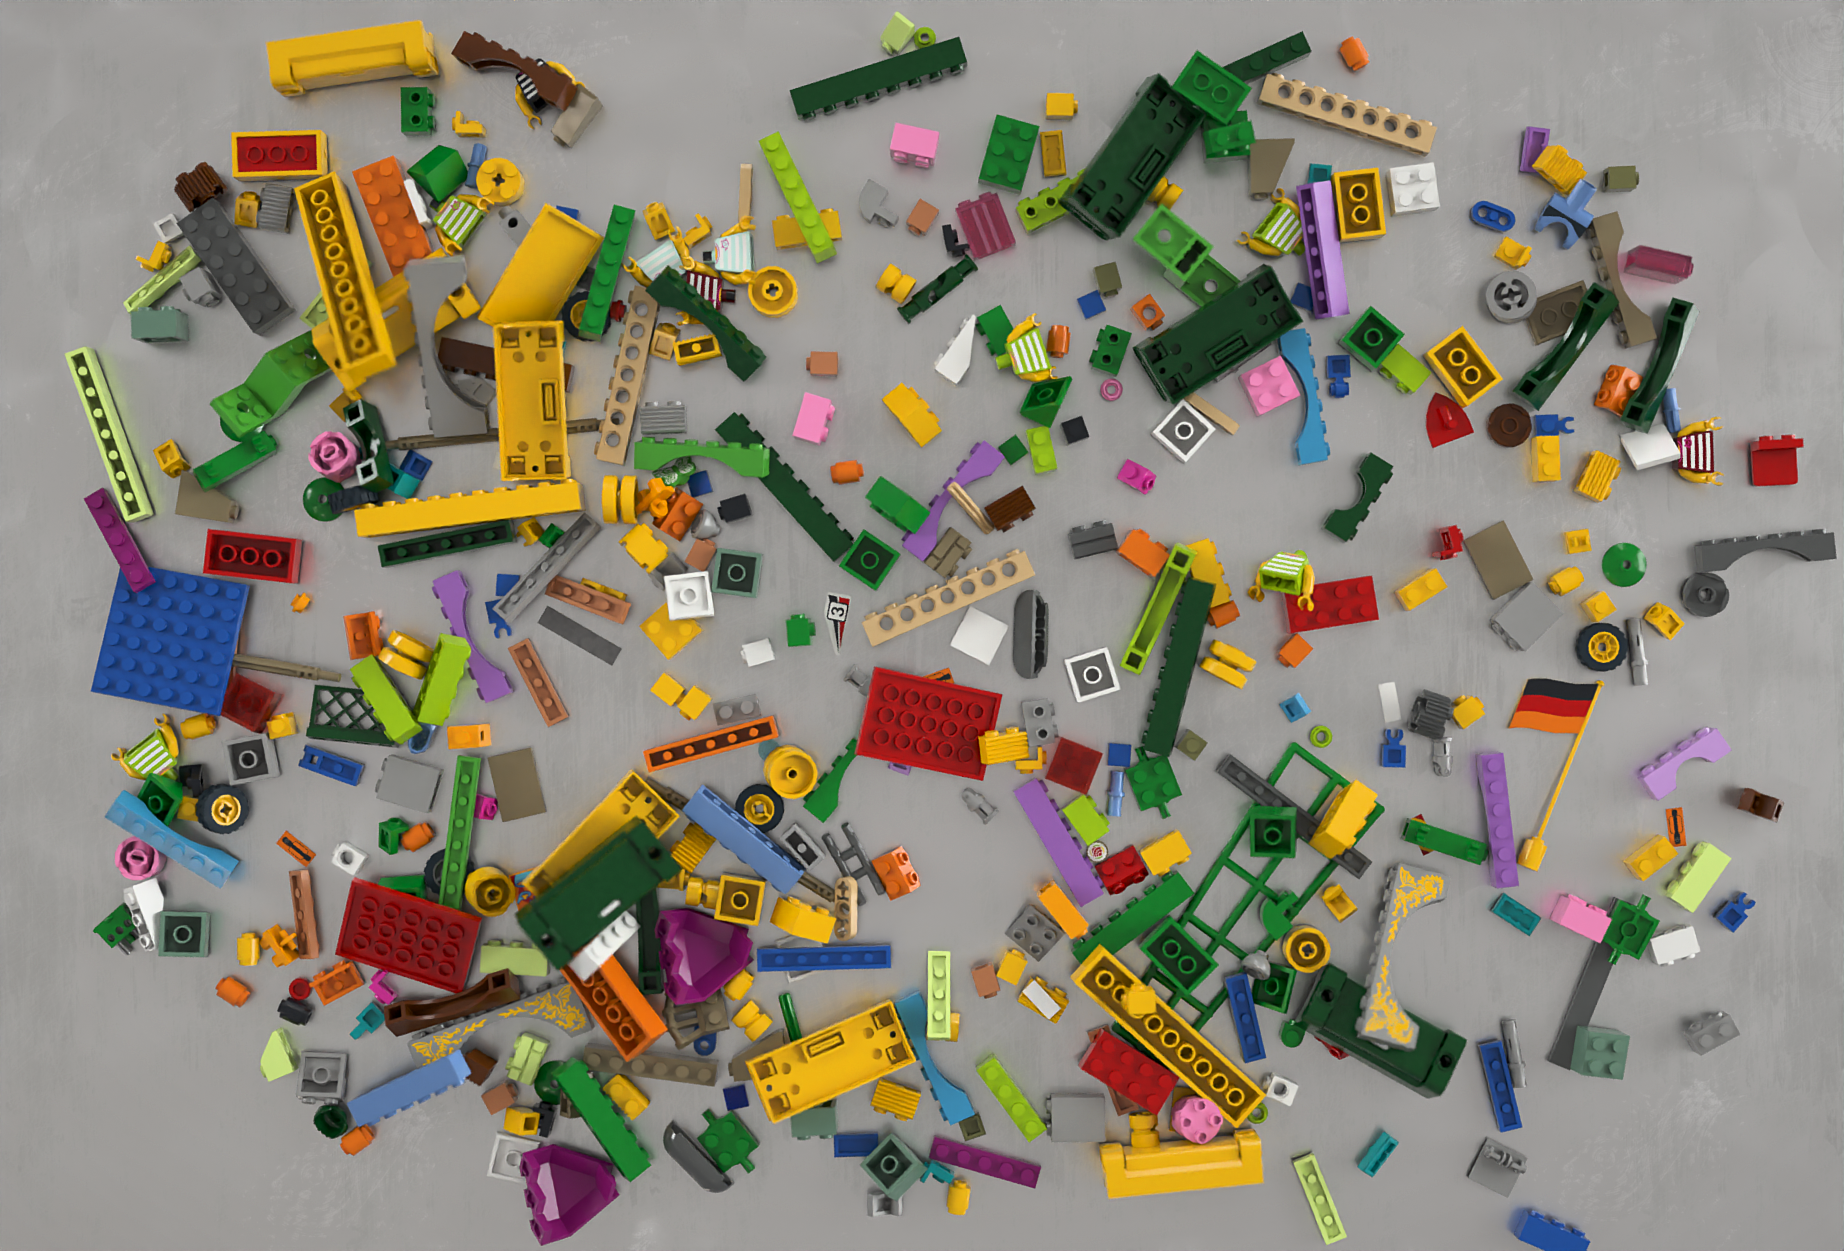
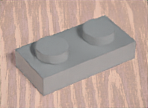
(736, 709)

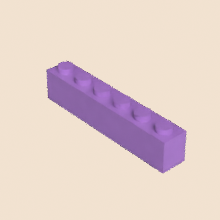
(1322, 249)
(1058, 842)

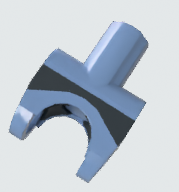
(1569, 212)

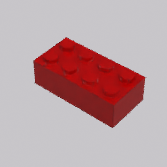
(252, 556)
(1334, 605)
(1128, 1071)

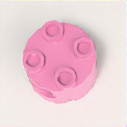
(334, 456)
(138, 859)
(1196, 1118)

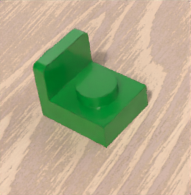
(389, 835)

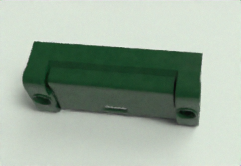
(1133, 159)
(1218, 335)
(596, 892)
(1334, 1020)

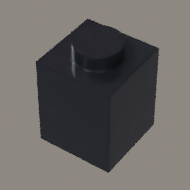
(1074, 430)
(734, 508)

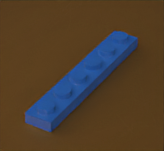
(823, 958)

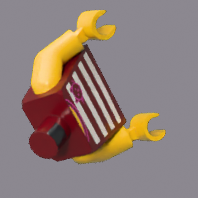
(708, 285)
(1697, 452)

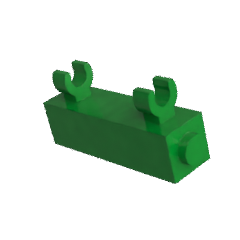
(235, 461)
(1444, 841)

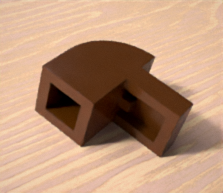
(1760, 805)

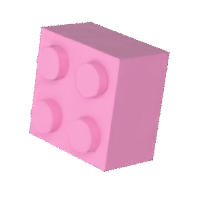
(914, 145)
(1269, 386)
(813, 419)
(1584, 920)

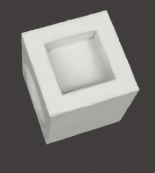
(757, 652)
(359, 858)
(1286, 1095)

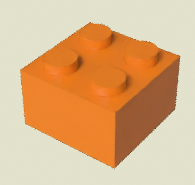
(1143, 553)

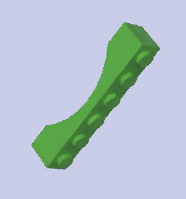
(747, 461)

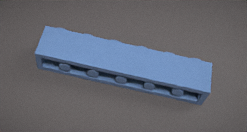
(743, 839)
(409, 1088)

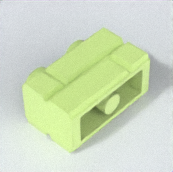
(527, 1059)

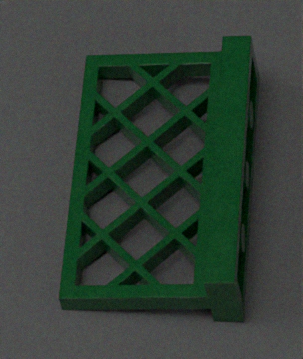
(346, 734)

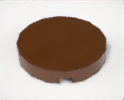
(1509, 425)

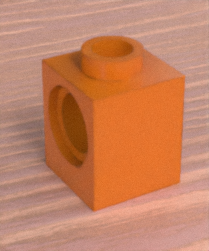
(1139, 307)
(1294, 651)

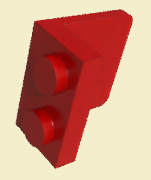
(1775, 460)

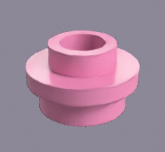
(1118, 389)

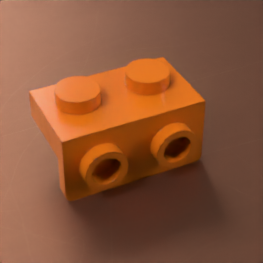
(1617, 389)
(680, 515)
(363, 635)
(896, 873)
(338, 982)

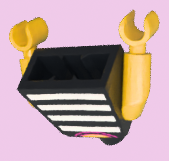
(527, 95)

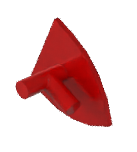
(1446, 421)

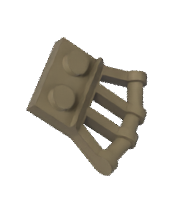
(710, 1018)

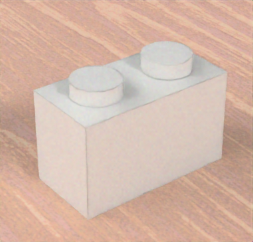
(1673, 944)

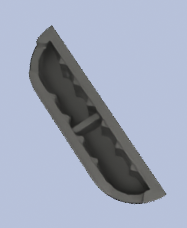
(1030, 634)
(694, 1160)

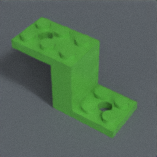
(1184, 257)
(271, 385)

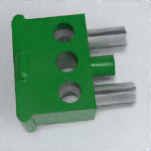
(111, 925)

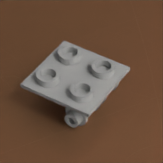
(1035, 932)
(1498, 1168)

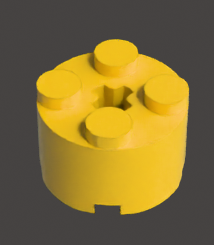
(491, 172)
(644, 548)
(490, 881)
(1311, 960)

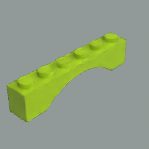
(797, 197)
(1158, 608)

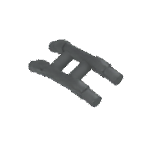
(856, 849)

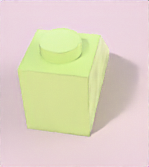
(897, 34)
(277, 1057)

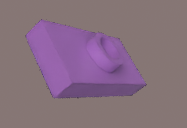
(1534, 143)

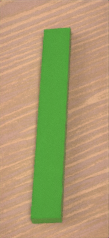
(459, 831)

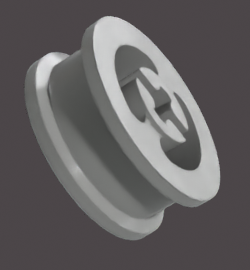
(1507, 280)

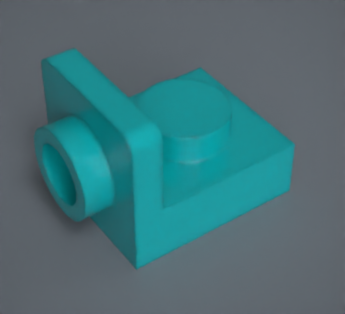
(939, 1171)

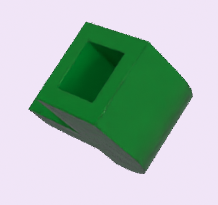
(1272, 916)

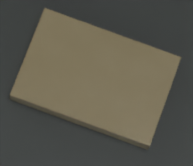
(1555, 312)
(1498, 560)
(517, 784)

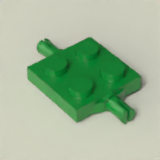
(1153, 782)
(1629, 929)
(728, 1141)

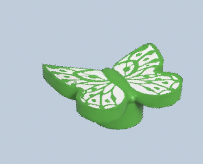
(678, 473)

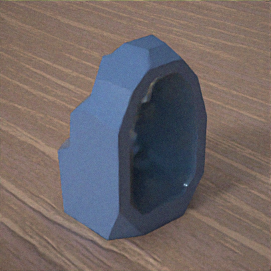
(421, 741)

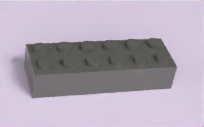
(236, 266)

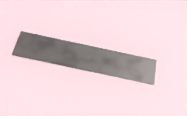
(579, 635)

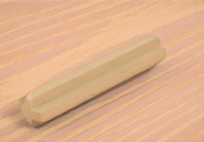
(970, 508)

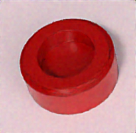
(300, 989)

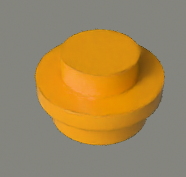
(299, 602)

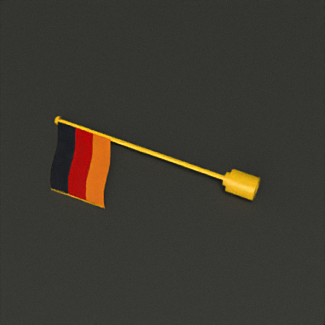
(1555, 709)

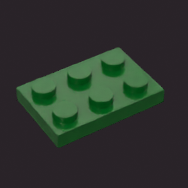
(1211, 88)

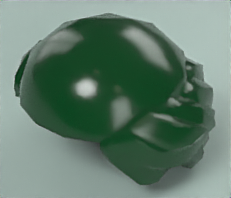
(331, 1121)

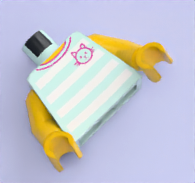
(734, 253)
(656, 261)

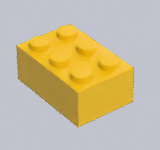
(1358, 204)
(1462, 367)
(1343, 819)

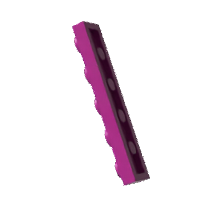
(119, 540)
(984, 1161)

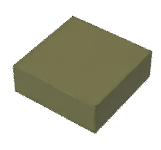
(972, 1127)

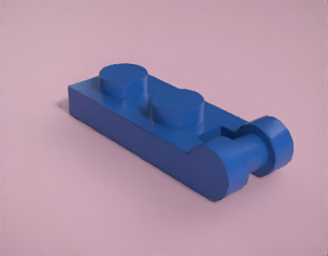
(331, 765)

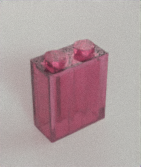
(985, 225)
(1658, 264)

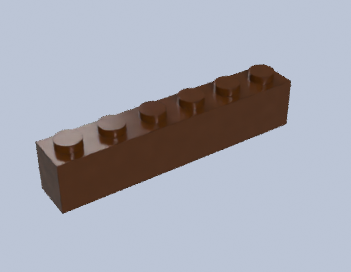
(479, 359)

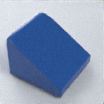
(415, 464)
(699, 484)

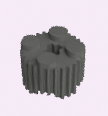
(1430, 714)

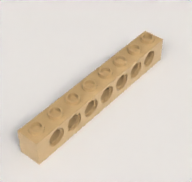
(1423, 129)
(618, 453)
(1023, 571)

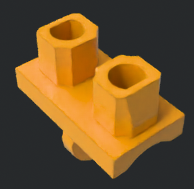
(654, 498)
(281, 944)

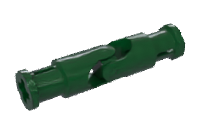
(940, 286)

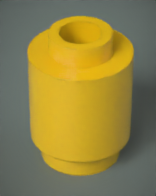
(1566, 581)
(198, 726)
(248, 949)
(738, 985)
(958, 1197)

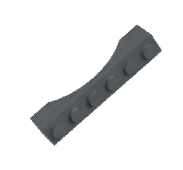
(1809, 547)

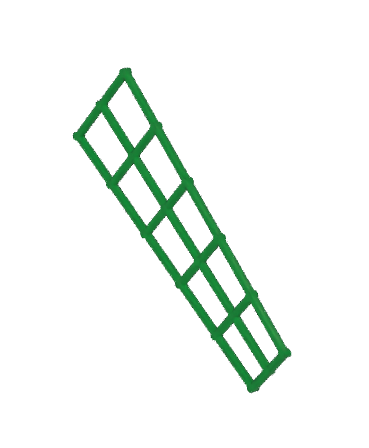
(1219, 938)

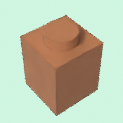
(922, 218)
(822, 363)
(701, 554)
(985, 980)
(500, 1097)

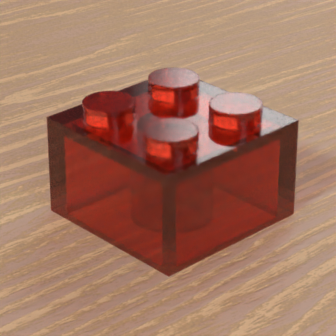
(249, 703)
(1073, 765)

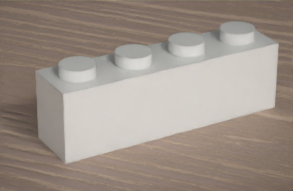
(604, 945)

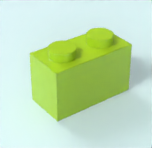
(1404, 370)
(1041, 450)
(1086, 819)

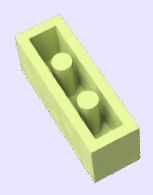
(1697, 876)
(516, 957)

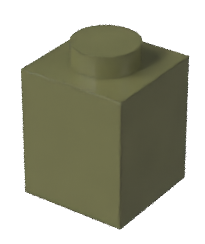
(1620, 179)
(1107, 279)
(1191, 744)

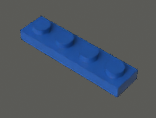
(1245, 1017)
(1500, 1086)

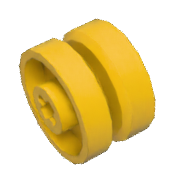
(766, 280)
(619, 499)
(406, 656)
(1227, 664)
(798, 764)

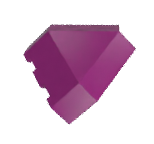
(699, 953)
(564, 1190)

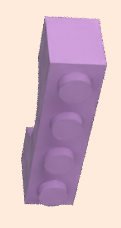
(1660, 779)

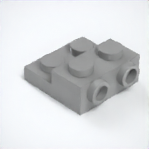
(321, 1078)

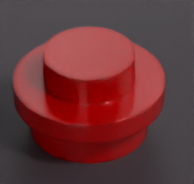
(617, 310)

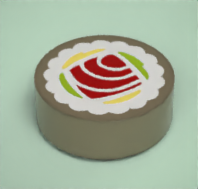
(1097, 851)

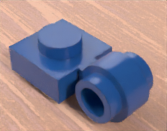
(1338, 368)

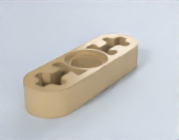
(745, 191)
(1212, 413)
(851, 924)

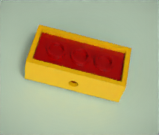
(279, 155)

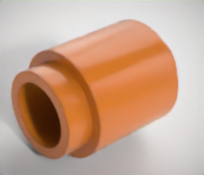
(1354, 53)
(1058, 341)
(847, 472)
(1223, 614)
(417, 836)
(232, 992)
(357, 1140)

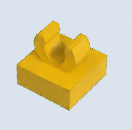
(530, 531)
(1578, 541)

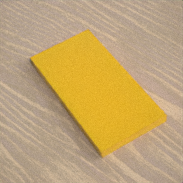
(542, 270)

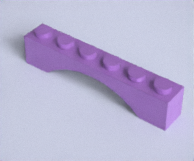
(981, 464)
(454, 594)
(1496, 800)

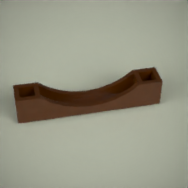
(479, 55)
(490, 992)

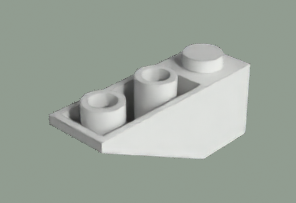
(957, 358)
(146, 906)

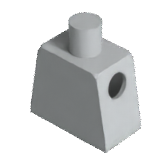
(514, 224)

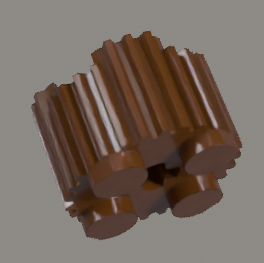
(199, 186)

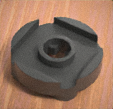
(1711, 606)

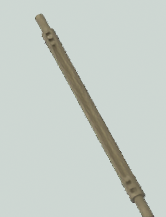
(429, 441)
(283, 668)
(806, 879)

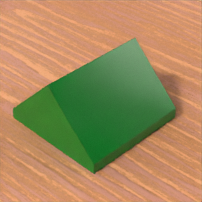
(439, 172)
(1045, 400)
(161, 796)
(1277, 989)

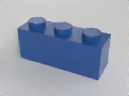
(1549, 1234)

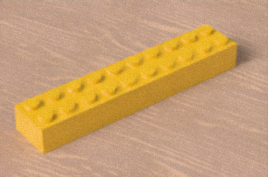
(344, 277)
(466, 510)
(1170, 1038)

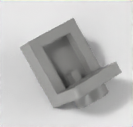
(670, 566)
(880, 1204)

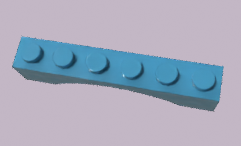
(1295, 352)
(138, 820)
(952, 1098)

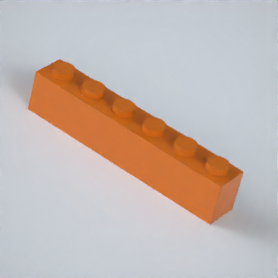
(711, 743)

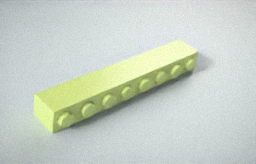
(109, 434)

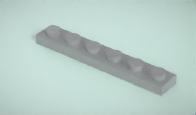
(546, 568)

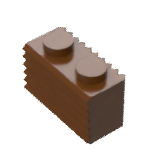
(1009, 509)
(479, 1065)

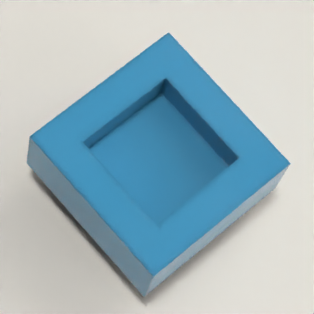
(1295, 707)

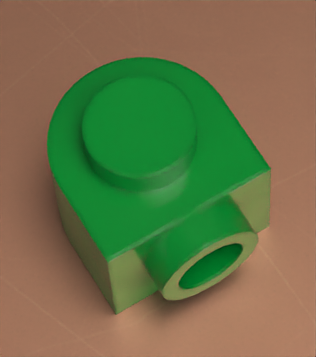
(1291, 1034)

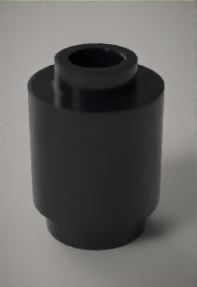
(294, 1011)

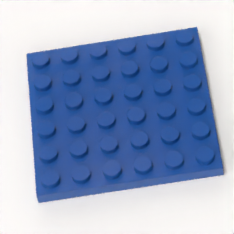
(171, 641)

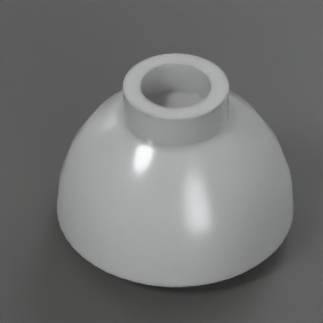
(704, 525)
(1257, 965)

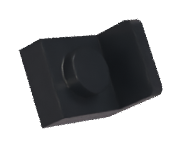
(950, 238)
(192, 778)
(545, 1122)

